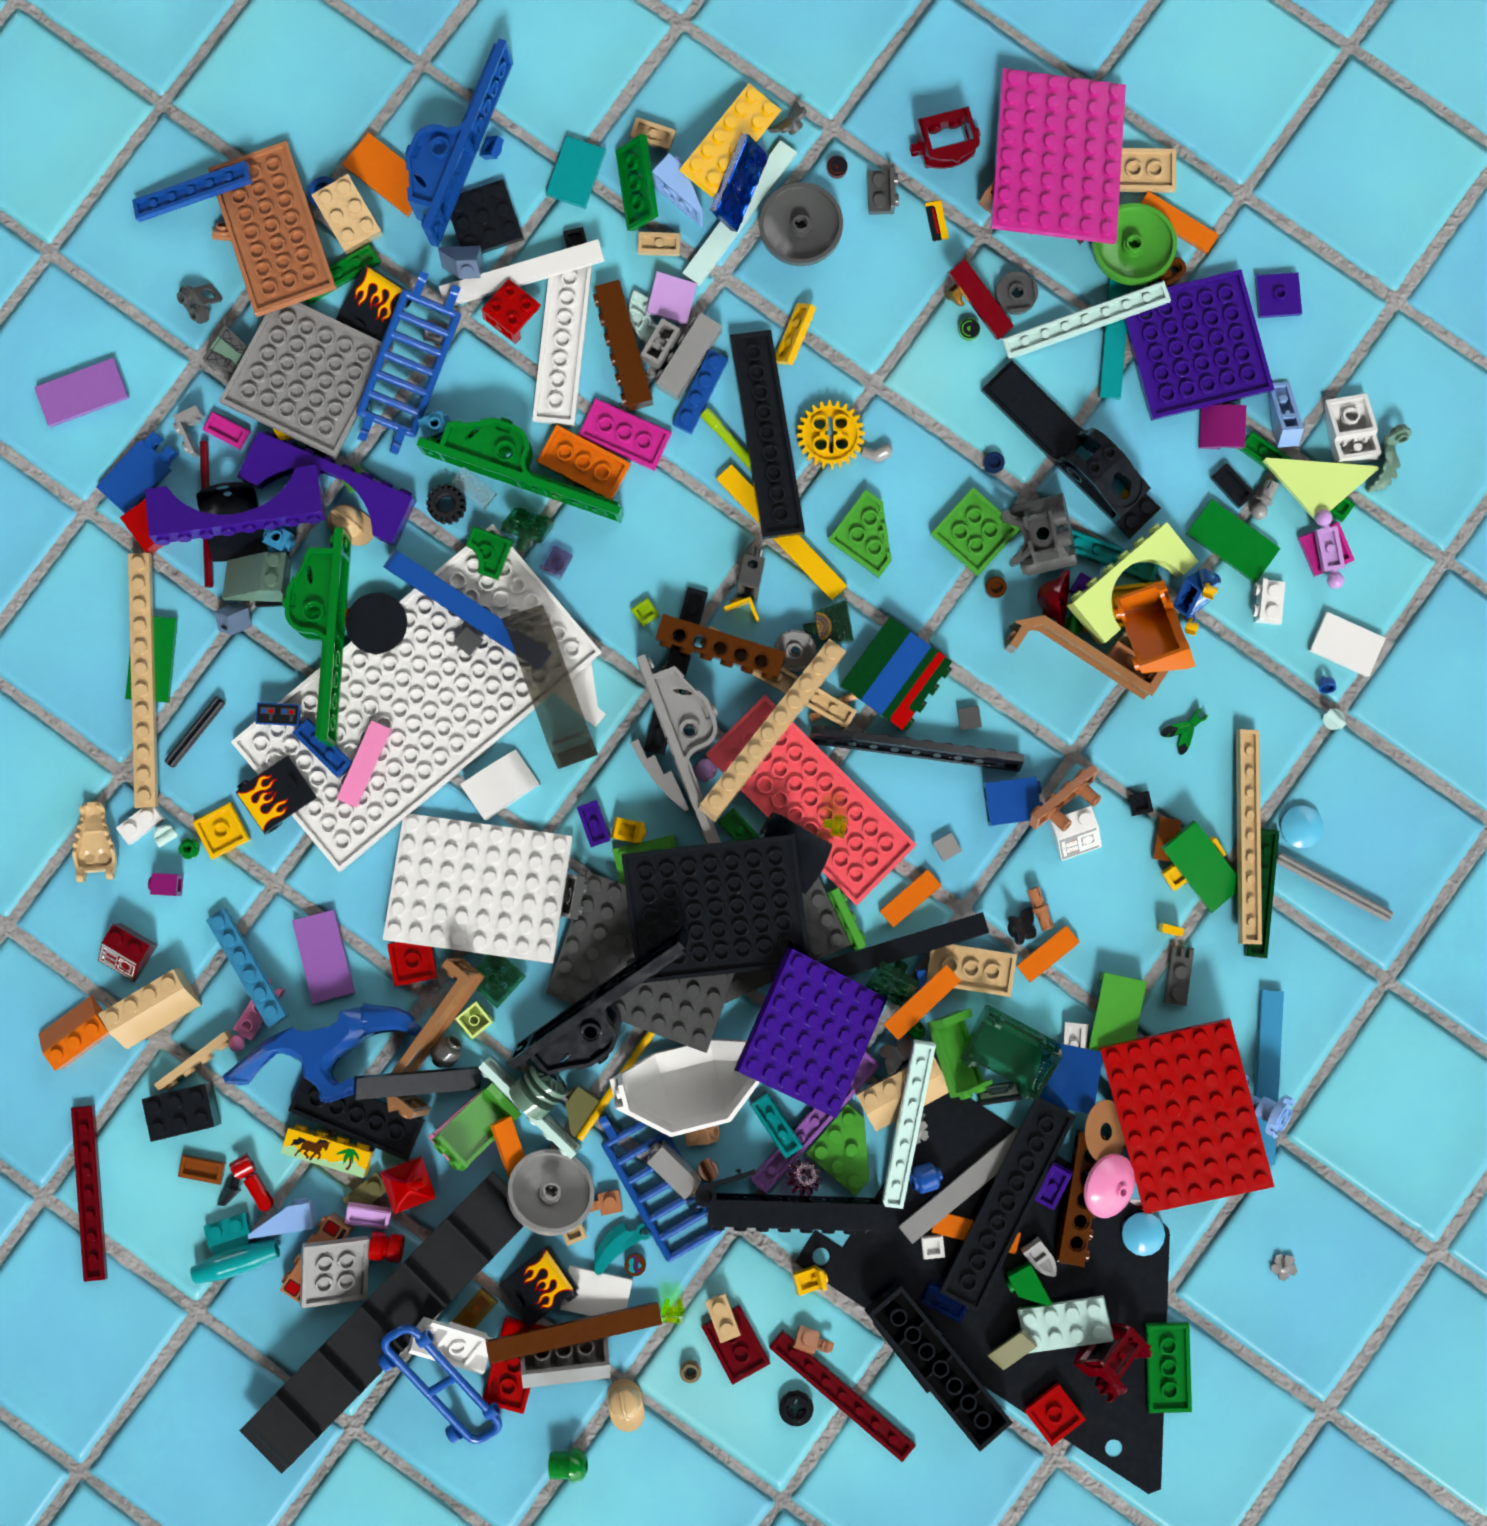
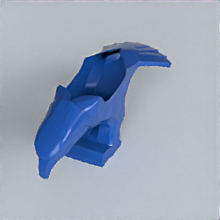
(324, 1047)

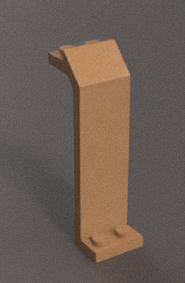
(1086, 652)
(468, 981)

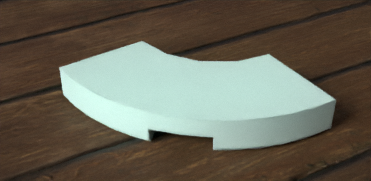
(641, 322)

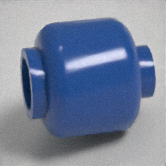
(925, 1178)

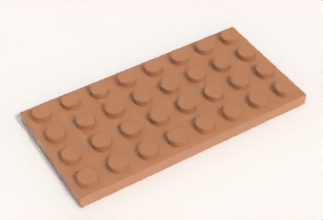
(275, 232)

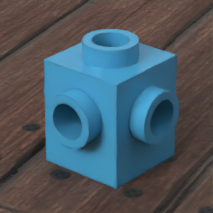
(434, 424)
(284, 544)

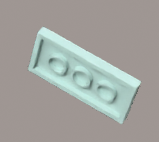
(1067, 1323)

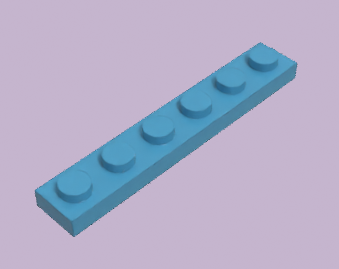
(247, 968)

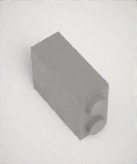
(673, 1169)

